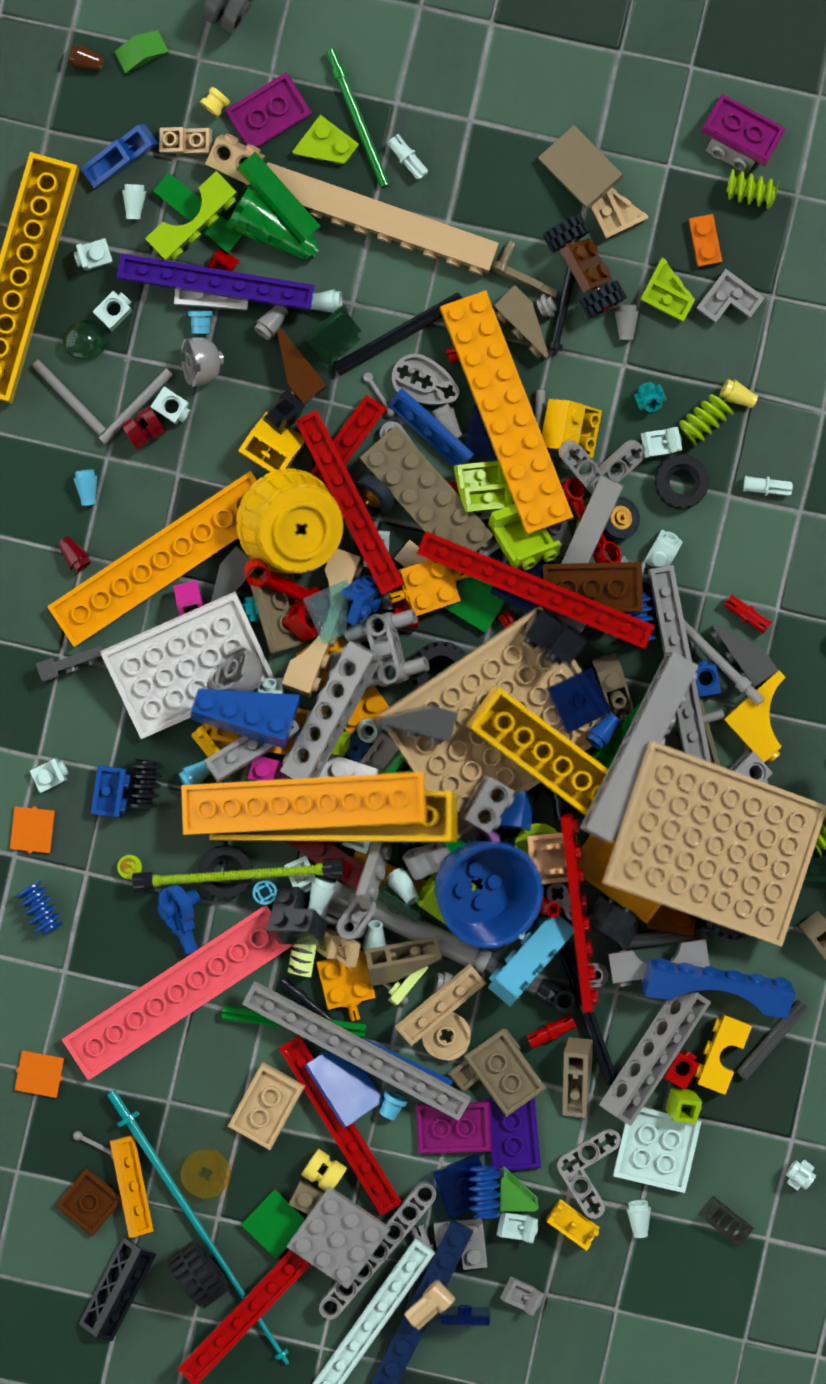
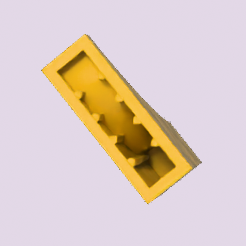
(752, 721)

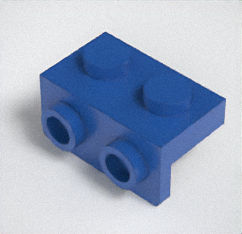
(365, 598)
(109, 791)

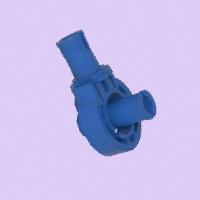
(178, 913)

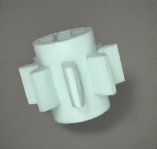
(800, 1174)

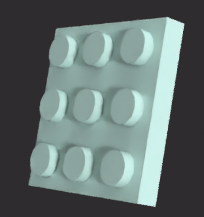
(657, 1150)

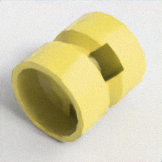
(331, 1175)

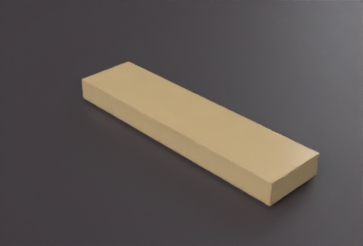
(440, 1004)

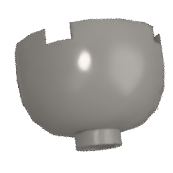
(201, 362)
(240, 671)

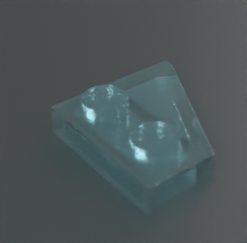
(328, 611)

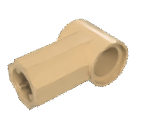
(434, 1300)

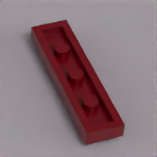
(325, 850)

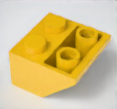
(571, 421)
(270, 448)

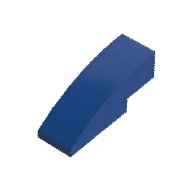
(119, 155)

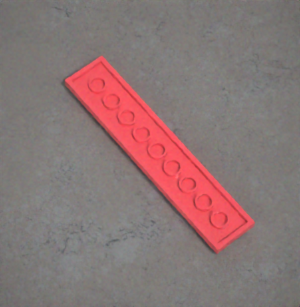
(174, 994)

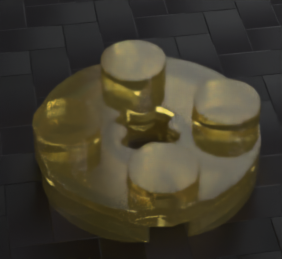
(199, 1185)

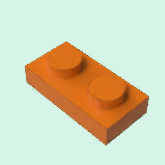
(705, 240)

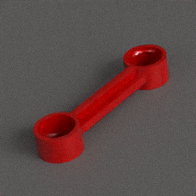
(577, 503)
(276, 581)

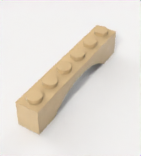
(305, 668)

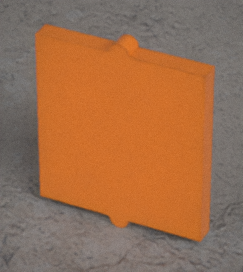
(32, 829)
(39, 1073)

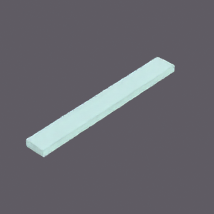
(376, 1314)

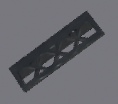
(120, 1293)

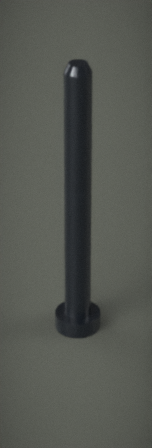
(554, 344)

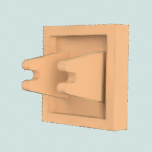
(549, 856)

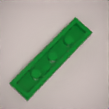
(278, 197)
(189, 205)

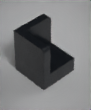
(285, 412)

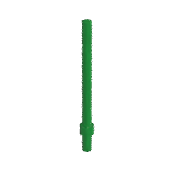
(339, 73)

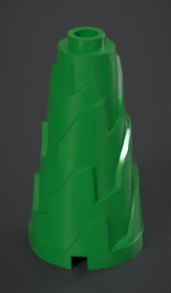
(260, 223)

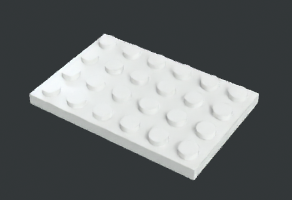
(169, 663)

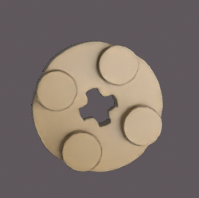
(459, 1039)

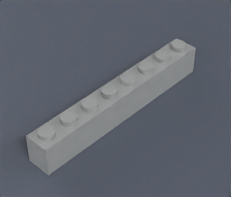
(649, 724)

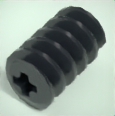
(145, 784)

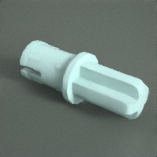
(407, 157)
(767, 486)

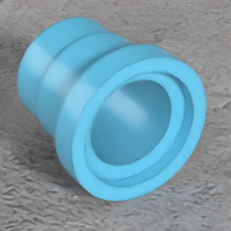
(200, 321)
(392, 1104)

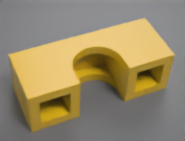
(727, 1033)

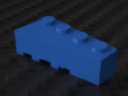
(249, 714)

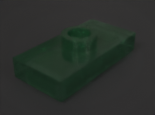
(397, 904)

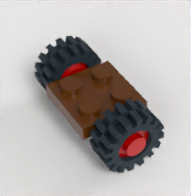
(585, 265)

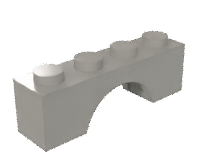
(627, 967)

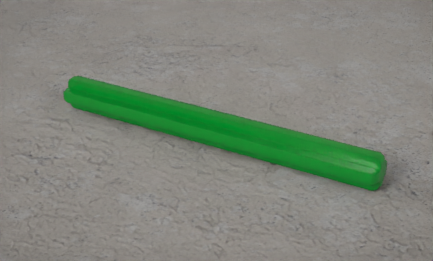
(250, 1016)

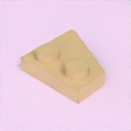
(616, 213)

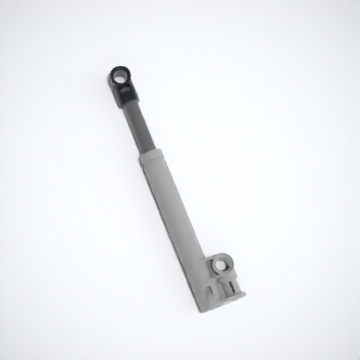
(449, 943)

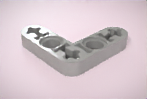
(594, 472)
(578, 1172)

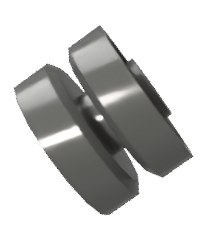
(231, 11)

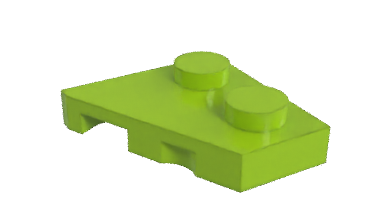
(326, 143)
(668, 293)

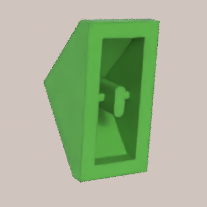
(141, 50)
(515, 1194)

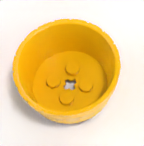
(270, 519)

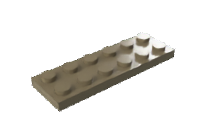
(423, 491)

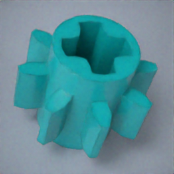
(650, 397)
(251, 609)

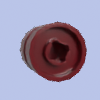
(134, 430)

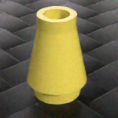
(738, 394)

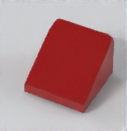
(223, 261)

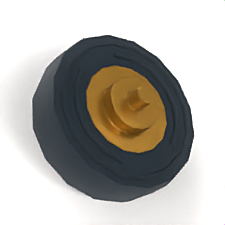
(375, 494)
(623, 520)

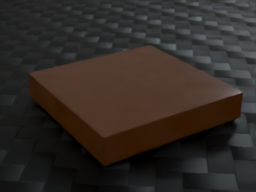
(89, 1201)

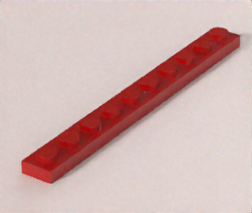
(535, 589)

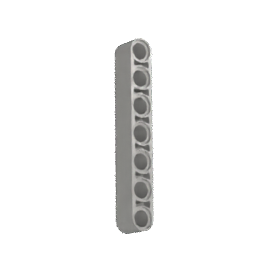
(389, 1243)

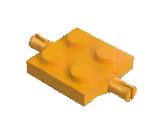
(428, 586)
(345, 985)

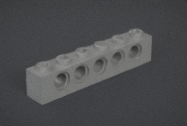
(342, 710)
(654, 1055)

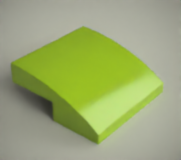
(482, 486)

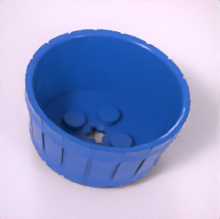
(503, 904)

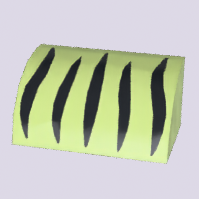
(302, 959)

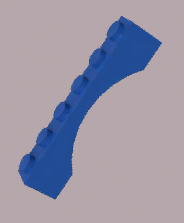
(671, 979)

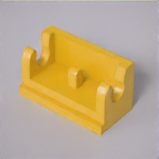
(573, 1224)

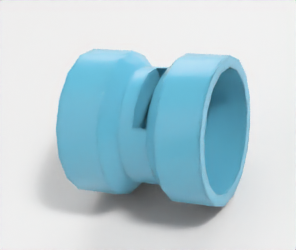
(268, 891)

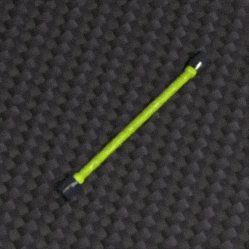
(147, 881)

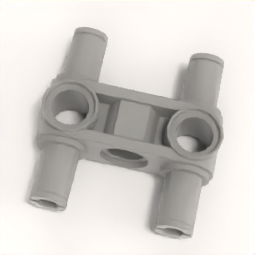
(388, 646)

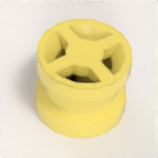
(215, 101)

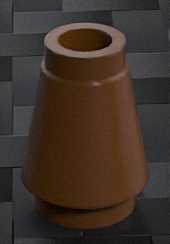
(85, 58)

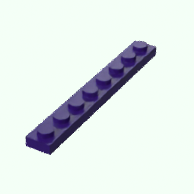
(215, 282)

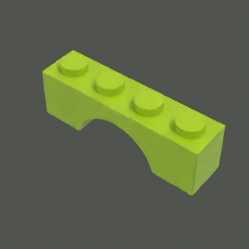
(171, 239)

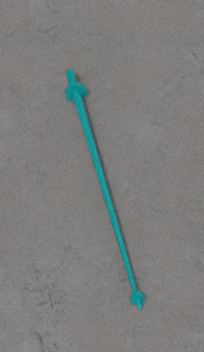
(128, 1119)

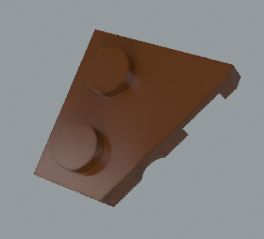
(672, 922)

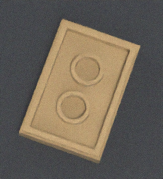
(266, 1106)

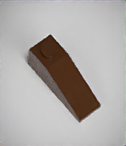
(301, 377)

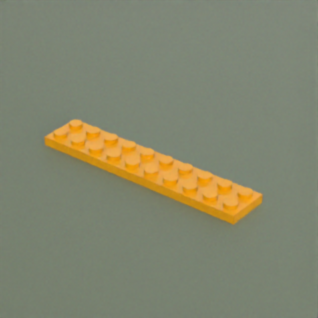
(506, 412)
(151, 564)
(304, 803)

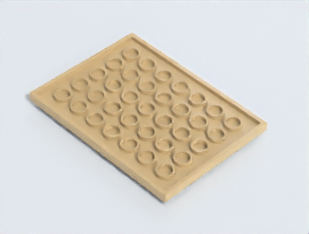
(461, 688)
(715, 844)

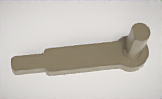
(501, 268)

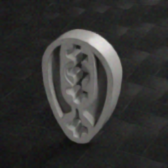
(425, 367)

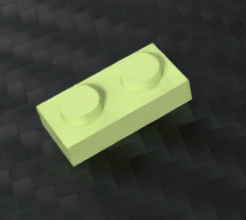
(400, 990)

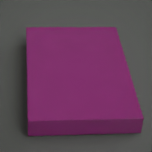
(268, 111)
(743, 130)
(445, 1134)

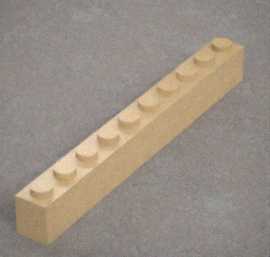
(389, 222)

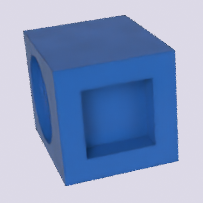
(714, 686)

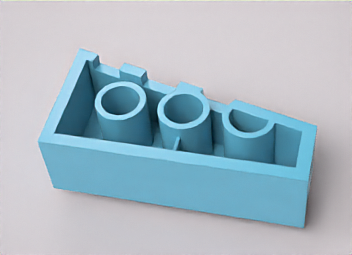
(531, 959)

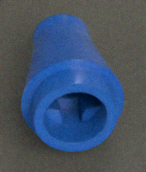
(602, 732)

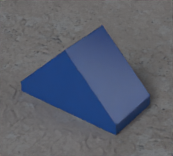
(519, 814)

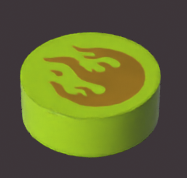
(128, 865)

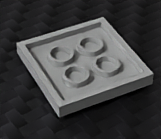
(338, 1237)

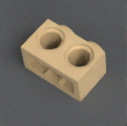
(237, 152)

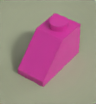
(188, 596)
(266, 769)

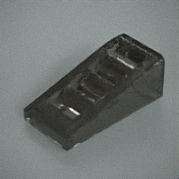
(711, 1210)

